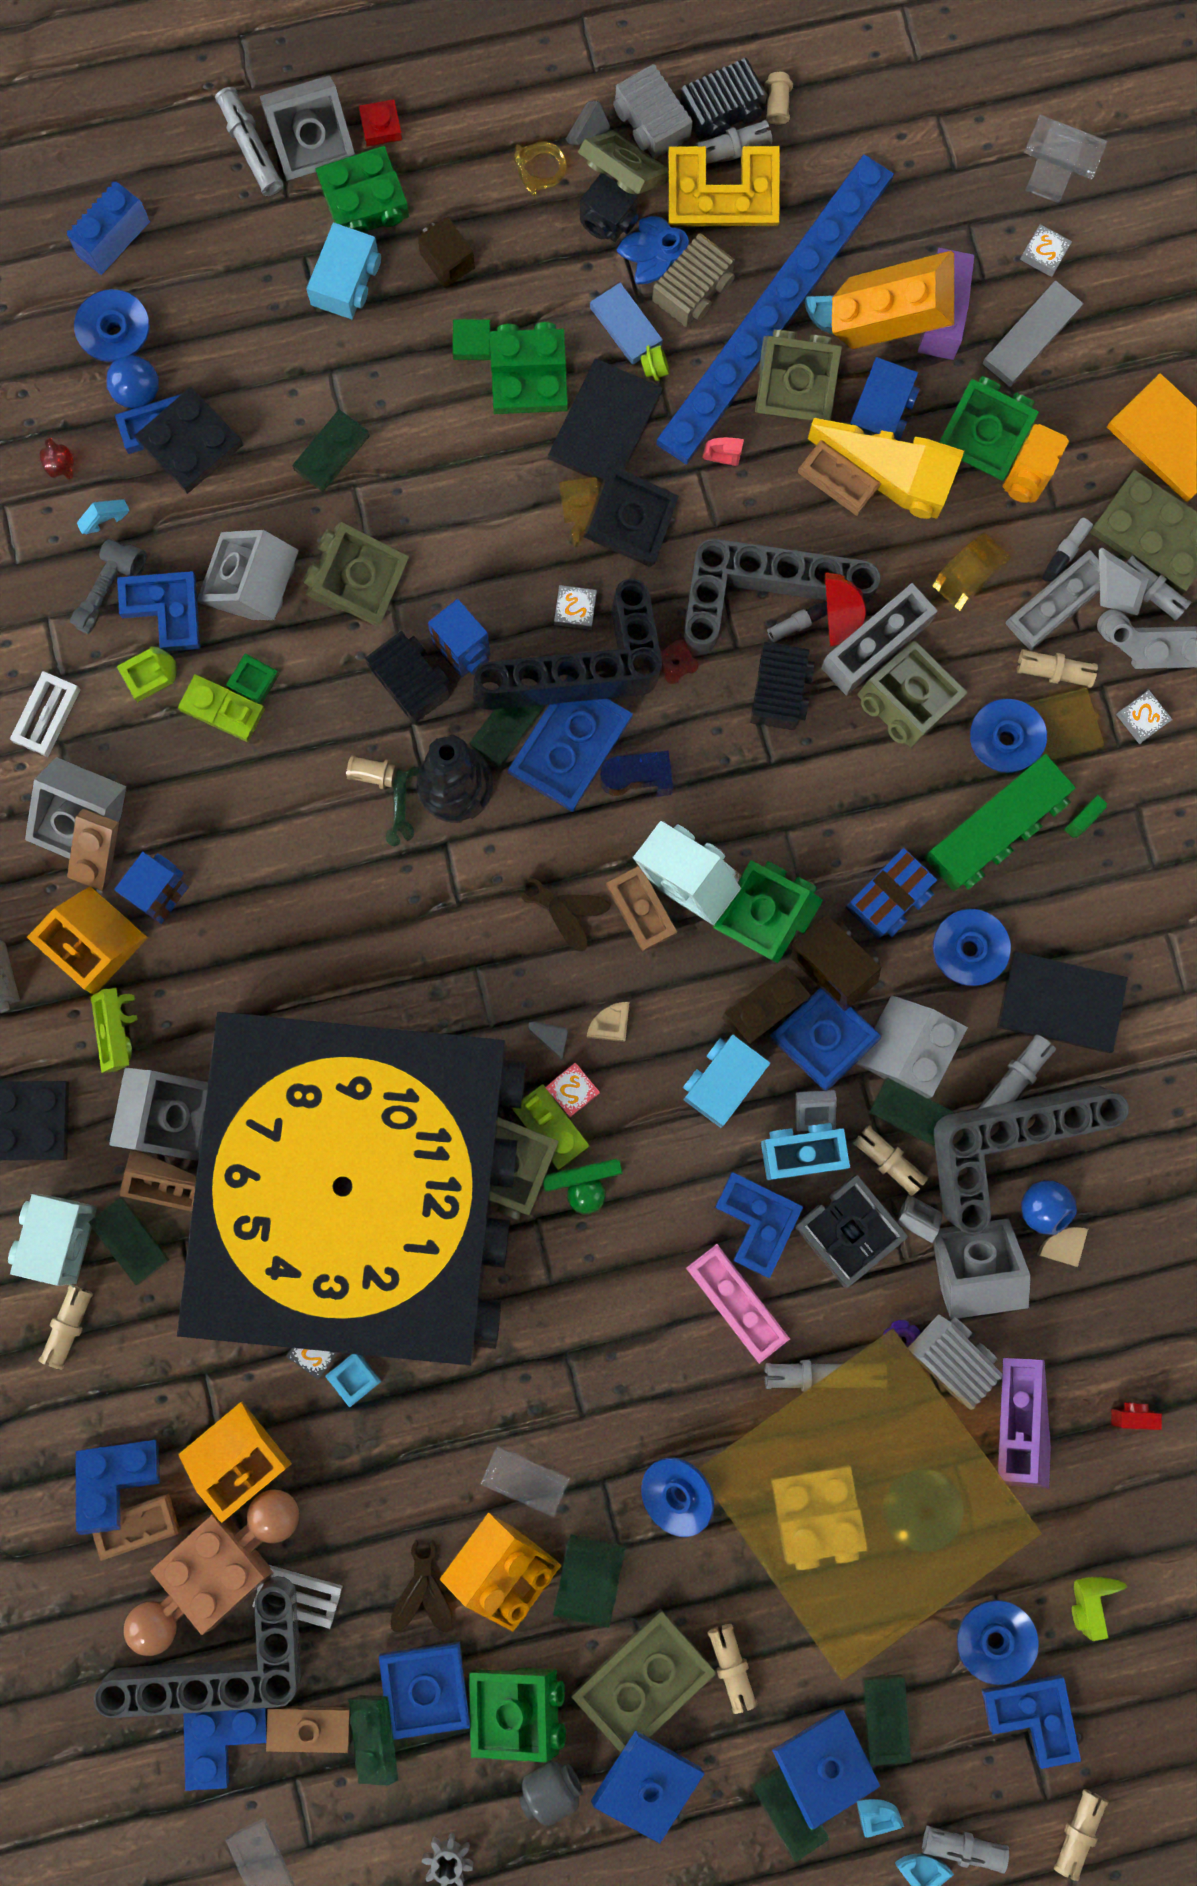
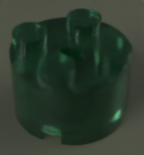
(589, 1581)

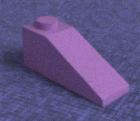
(946, 340)
(1024, 1424)

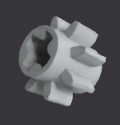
(449, 1849)

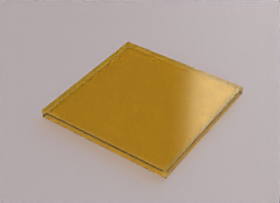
(868, 1503)

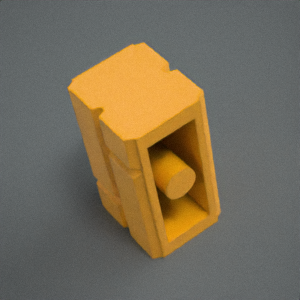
(1035, 464)

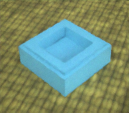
(353, 1378)

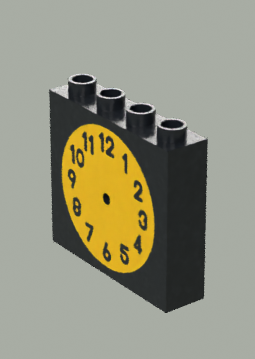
(349, 1189)

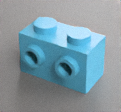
(343, 271)
(725, 1081)
(804, 1154)

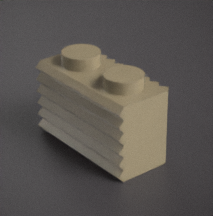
(694, 280)

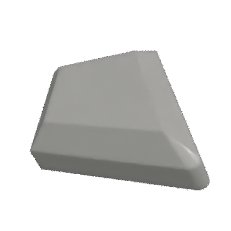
(1120, 584)

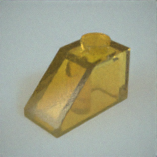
(971, 570)

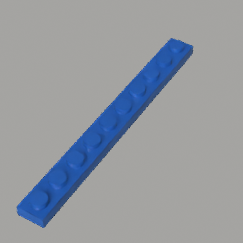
(774, 309)

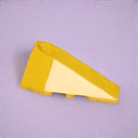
(909, 473)

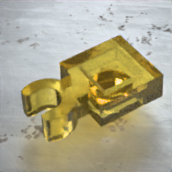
(577, 504)

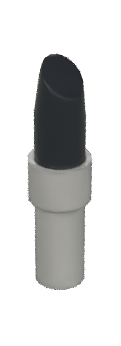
(1067, 549)
(798, 621)

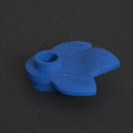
(650, 249)

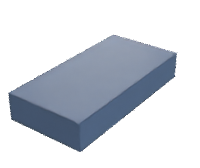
(625, 322)

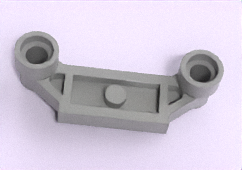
(1150, 646)

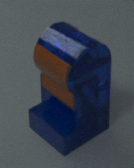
(637, 771)

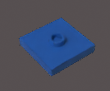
(825, 1038)
(425, 1690)
(826, 1768)
(647, 1787)

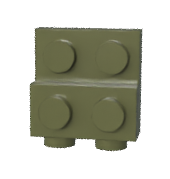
(797, 376)
(355, 573)
(911, 694)
(531, 1164)

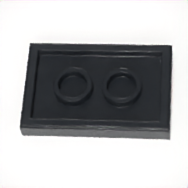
(605, 421)
(1062, 1002)

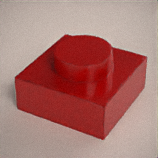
(380, 122)
(1136, 1416)

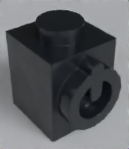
(608, 209)

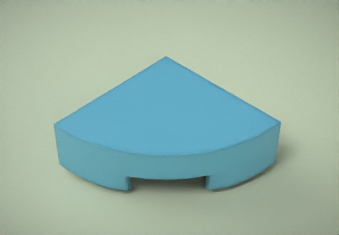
(820, 311)
(101, 512)
(878, 1817)
(924, 1870)

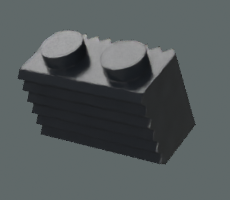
(724, 99)
(408, 676)
(781, 686)

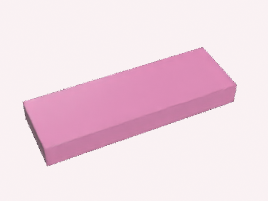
(737, 1303)

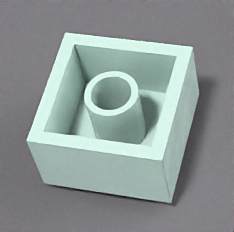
(688, 871)
(51, 1240)

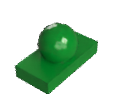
(584, 1186)

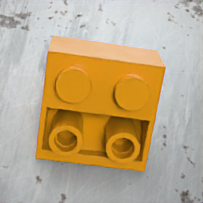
(87, 939)
(232, 1461)
(499, 1573)

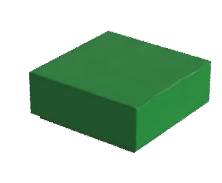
(471, 339)
(252, 679)
(1086, 817)

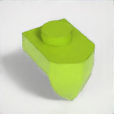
(148, 672)
(1088, 1612)

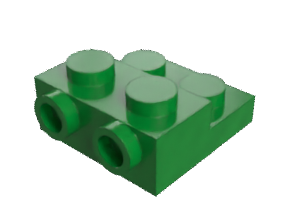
(363, 191)
(528, 369)
(989, 426)
(769, 910)
(516, 1714)

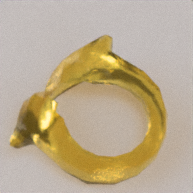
(527, 153)

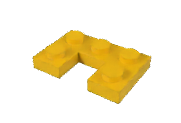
(746, 204)

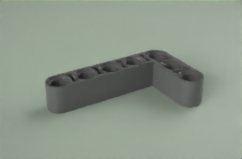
(764, 579)
(1011, 1134)
(216, 1674)

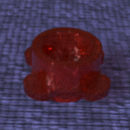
(56, 460)
(687, 664)

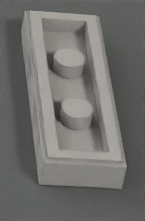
(1032, 333)
(1057, 602)

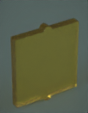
(1069, 724)

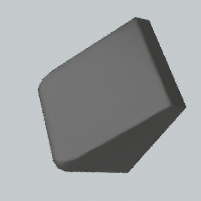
(590, 123)
(551, 1036)

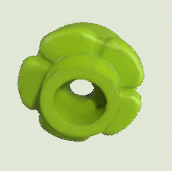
(655, 362)

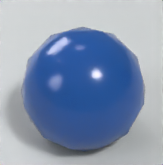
(132, 381)
(1048, 1207)

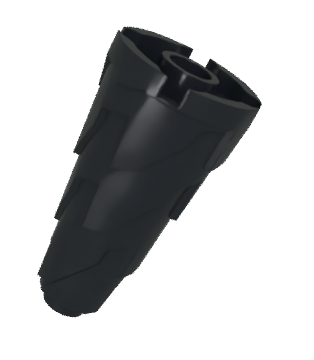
(454, 781)

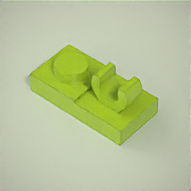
(221, 708)
(113, 1046)
(546, 1117)

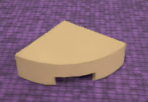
(610, 1023)
(1065, 1246)

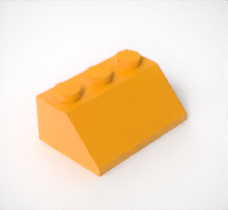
(895, 301)

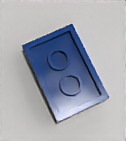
(569, 748)

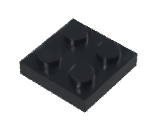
(189, 440)
(630, 516)
(34, 1120)

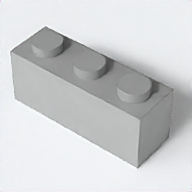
(879, 639)

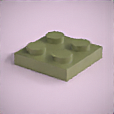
(623, 161)

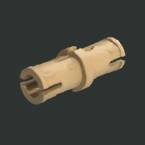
(1057, 668)
(890, 1160)
(65, 1327)
(732, 1668)
(1080, 1835)

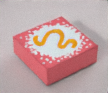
(572, 1090)

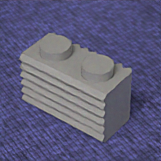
(652, 111)
(955, 1361)

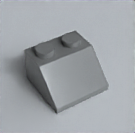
(307, 126)
(248, 574)
(60, 795)
(913, 1045)
(160, 1114)
(981, 1270)

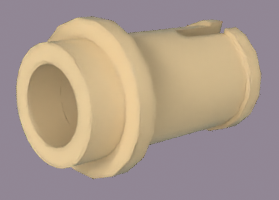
(778, 91)
(371, 771)

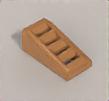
(149, 1178)

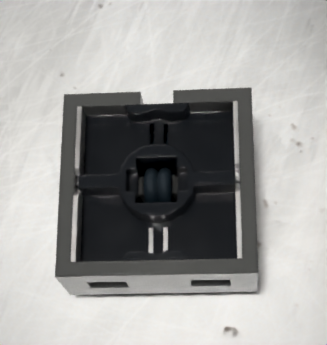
(847, 1247)

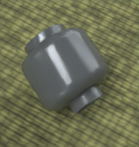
(550, 1793)

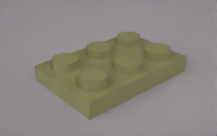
(1153, 529)
(643, 1681)

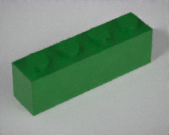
(999, 823)

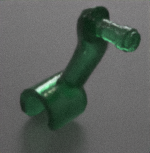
(399, 808)

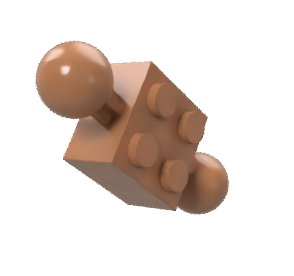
(211, 1573)

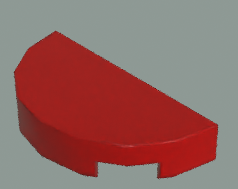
(844, 606)

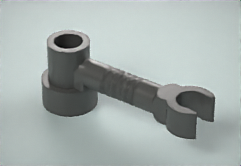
(119, 559)

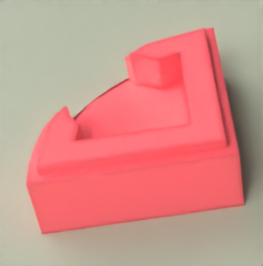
(723, 450)

